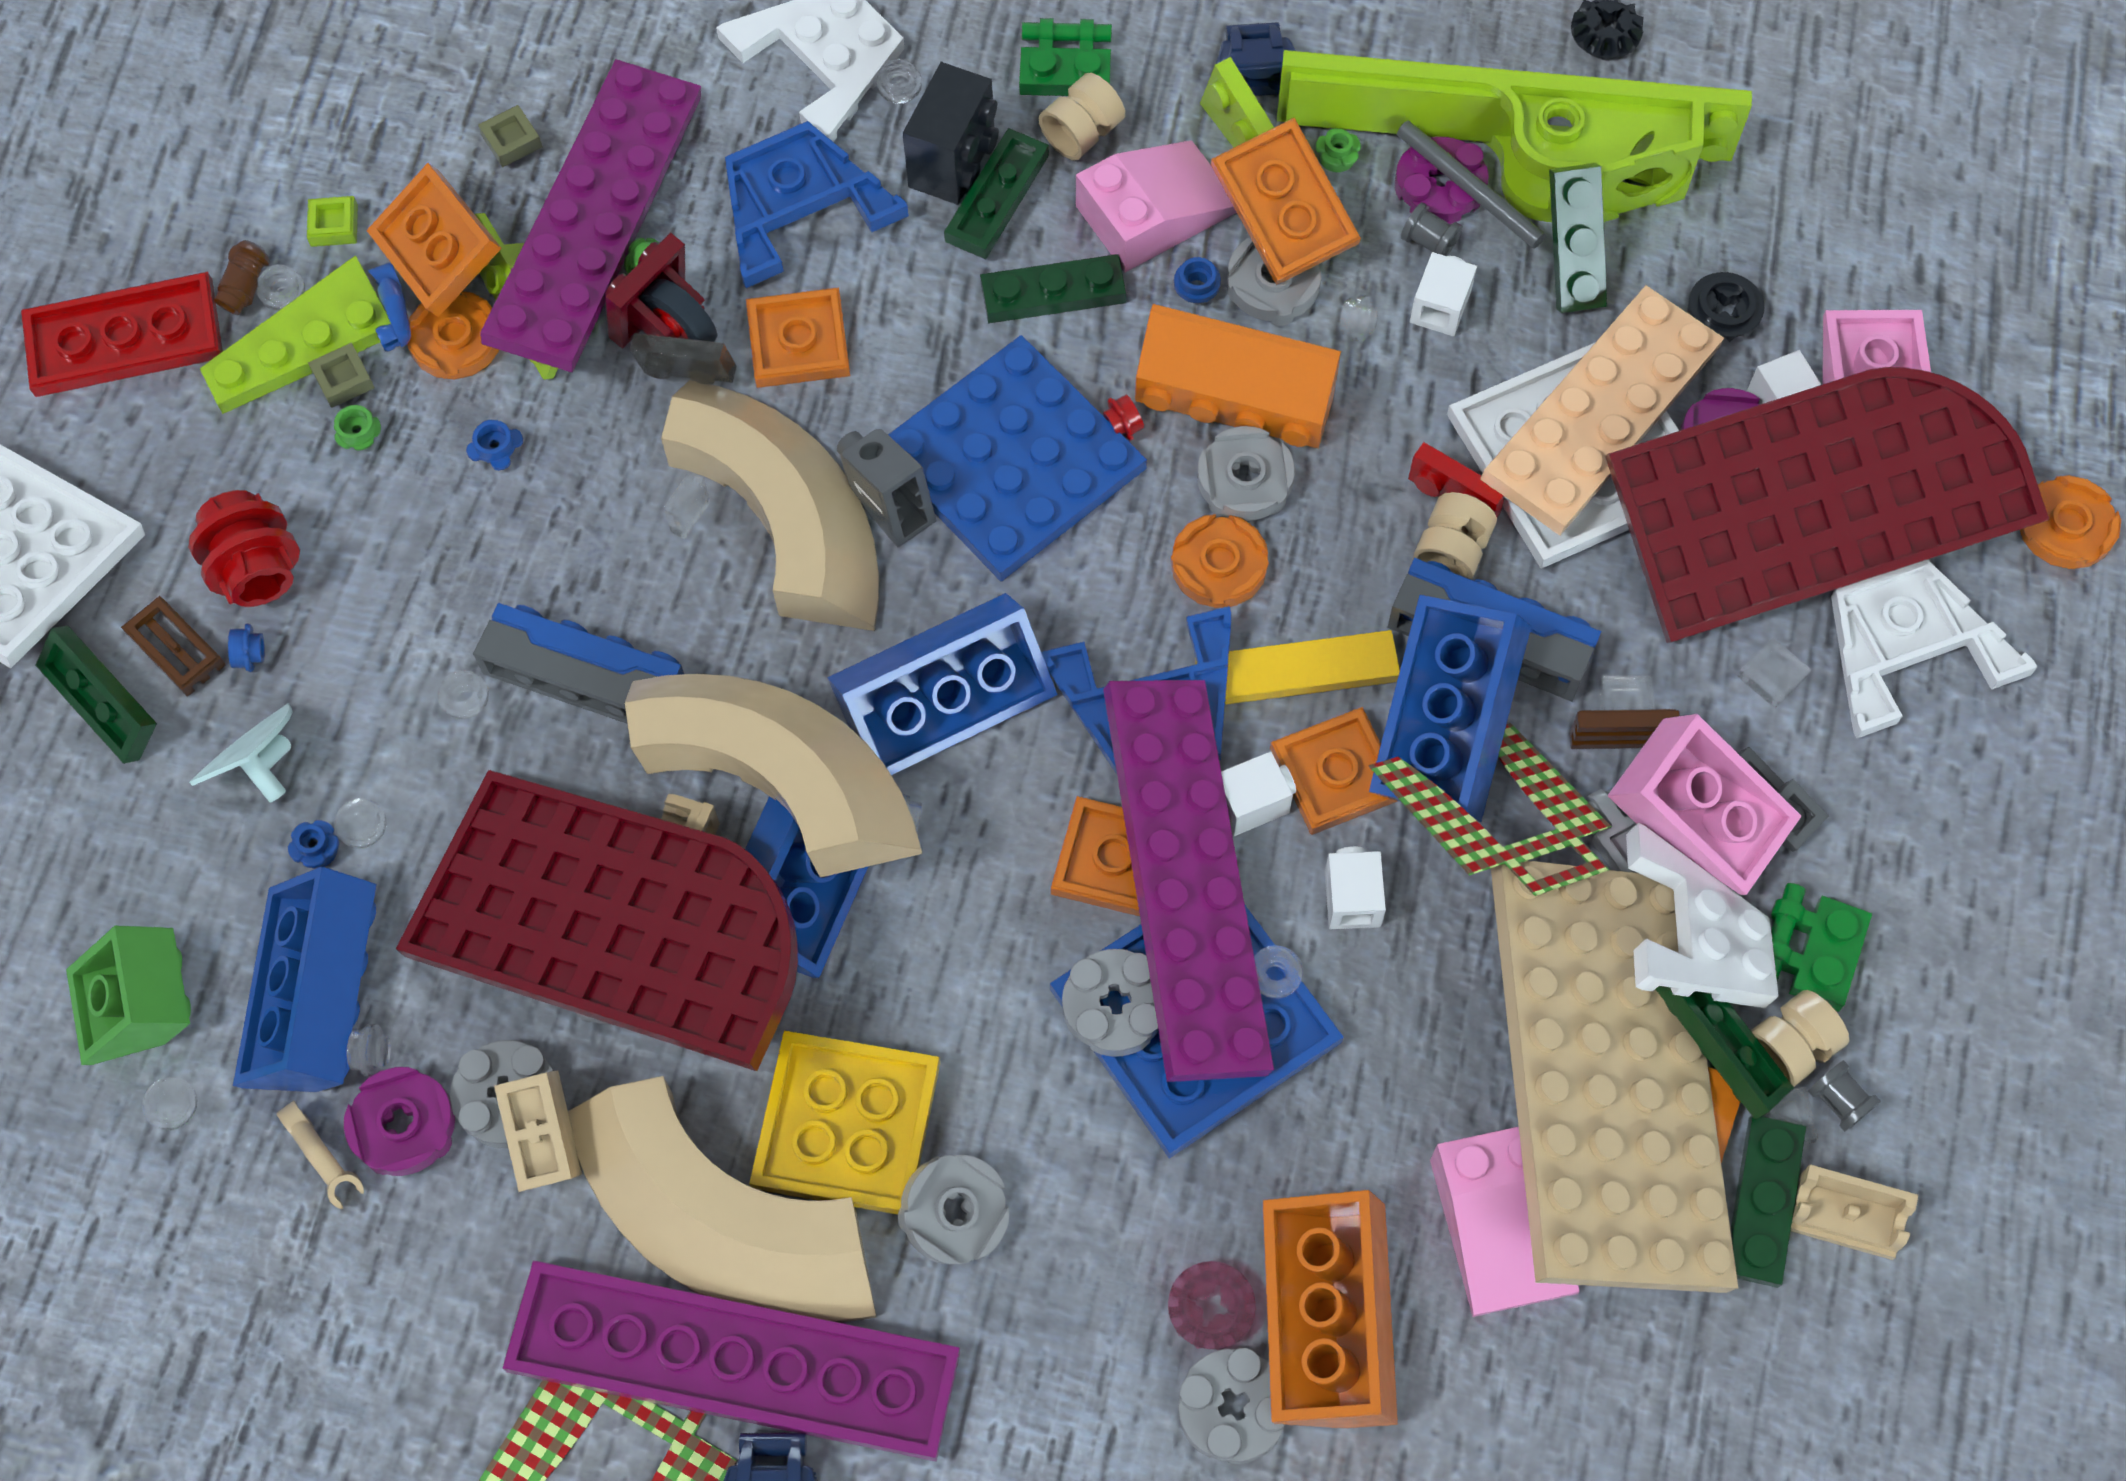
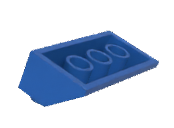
(945, 684)
(1454, 697)
(815, 902)
(306, 983)

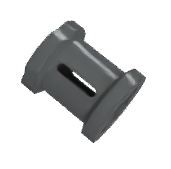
(1431, 231)
(1844, 1095)

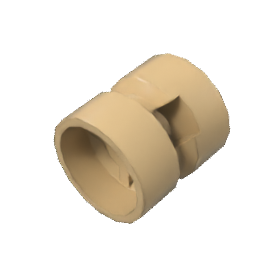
(1079, 120)
(1457, 533)
(1804, 1034)

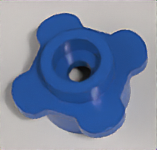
(494, 432)

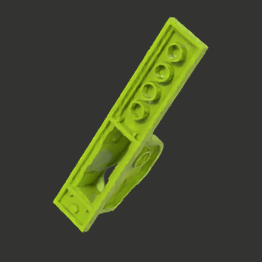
(1625, 126)

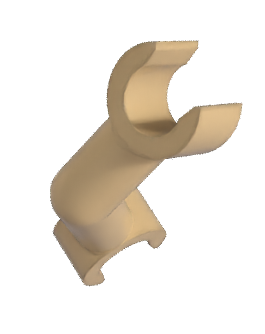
(316, 1152)

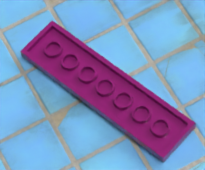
(591, 216)
(1187, 881)
(733, 1360)

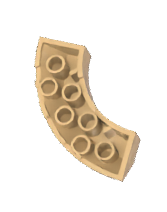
(796, 490)
(787, 749)
(710, 1226)

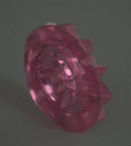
(1198, 1283)

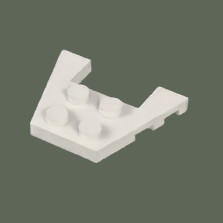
(835, 38)
(1906, 620)
(1720, 935)

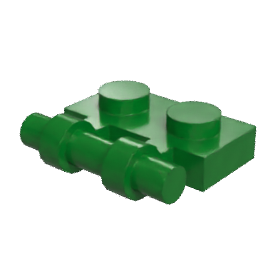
(1054, 70)
(1830, 948)

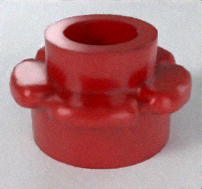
(1124, 416)

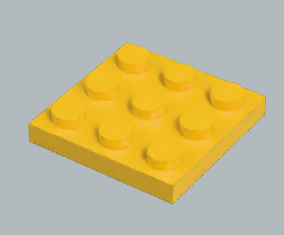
(844, 1121)

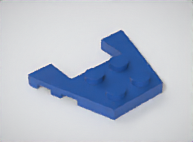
(789, 180)
(1210, 640)

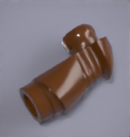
(240, 277)

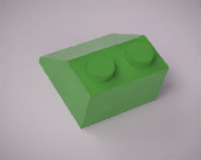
(128, 993)

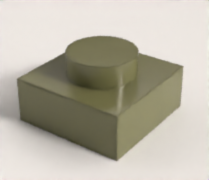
(510, 136)
(341, 375)

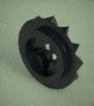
(1607, 42)
(1727, 289)

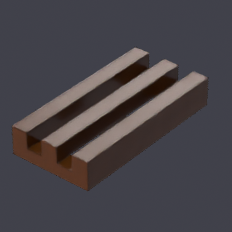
(197, 671)
(1616, 728)

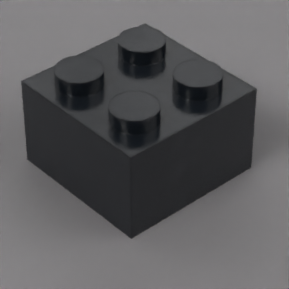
(950, 133)

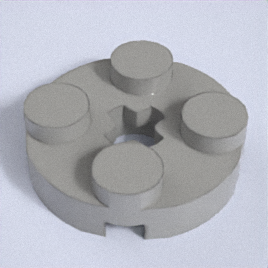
(1264, 299)
(1245, 499)
(1095, 1024)
(475, 1082)
(924, 1213)
(1201, 1396)

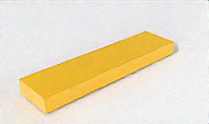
(1311, 667)

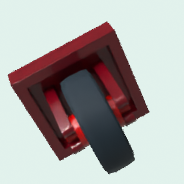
(657, 298)

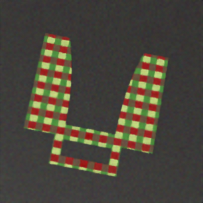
(1474, 846)
(561, 1414)

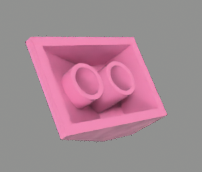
(1151, 200)
(1872, 340)
(1705, 801)
(1489, 1221)

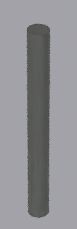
(1471, 184)

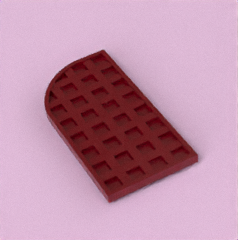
(1819, 493)
(611, 919)

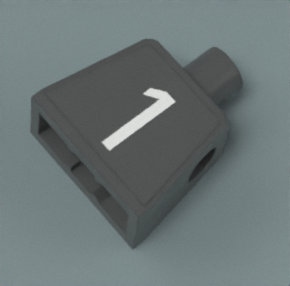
(876, 469)

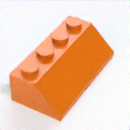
(1236, 376)
(1329, 1311)

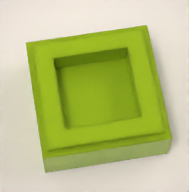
(332, 221)

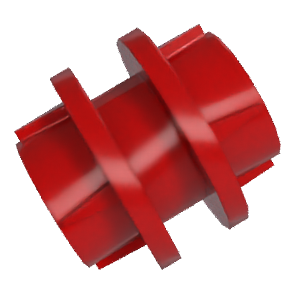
(244, 548)

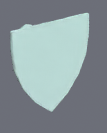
(256, 754)

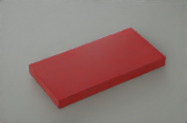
(121, 334)

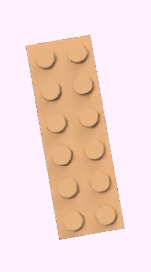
(1601, 408)

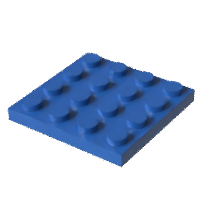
(1016, 457)
(1188, 1110)

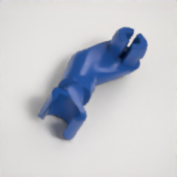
(393, 301)

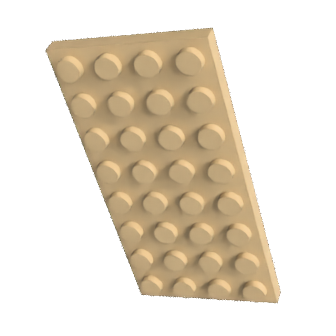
(1608, 1091)

